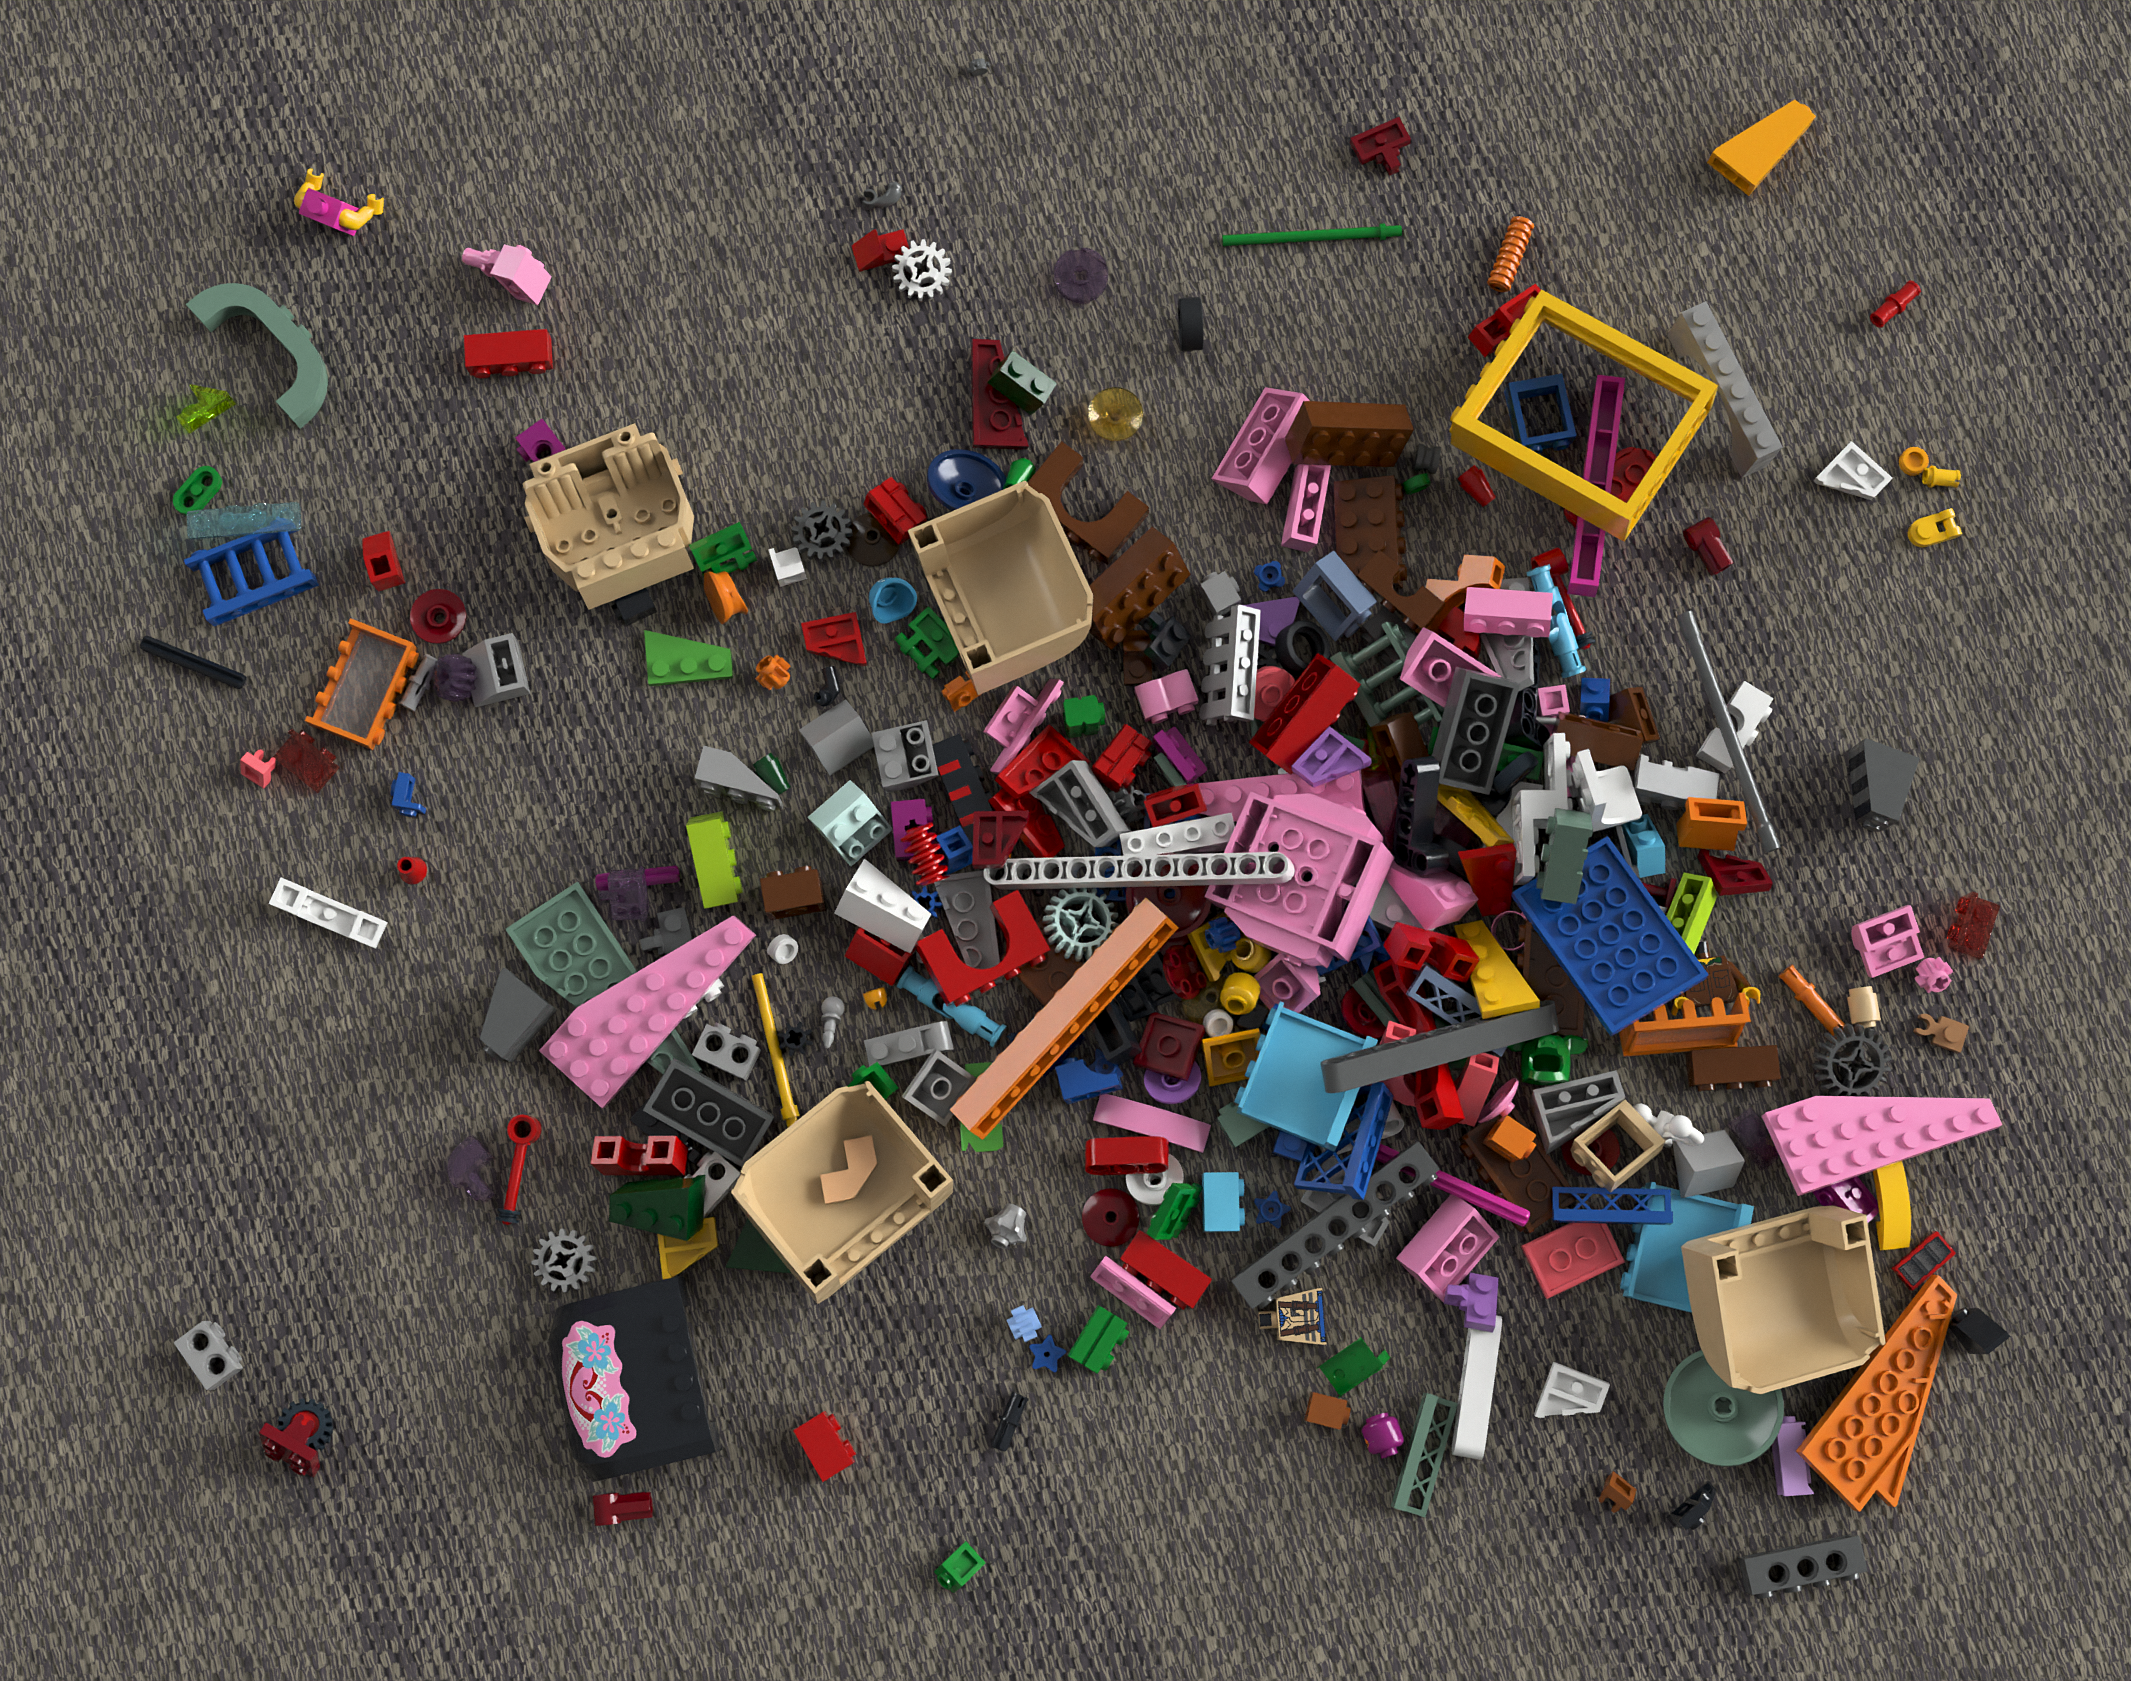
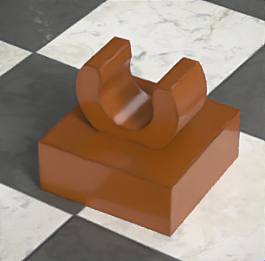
(1619, 1491)

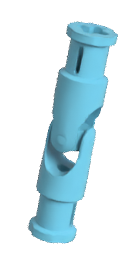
(1561, 633)
(968, 1017)

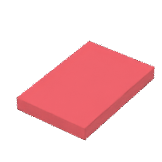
(1571, 1256)

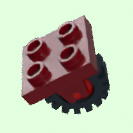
(298, 1435)

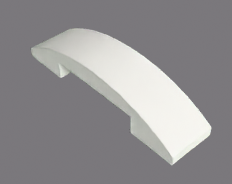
(328, 913)

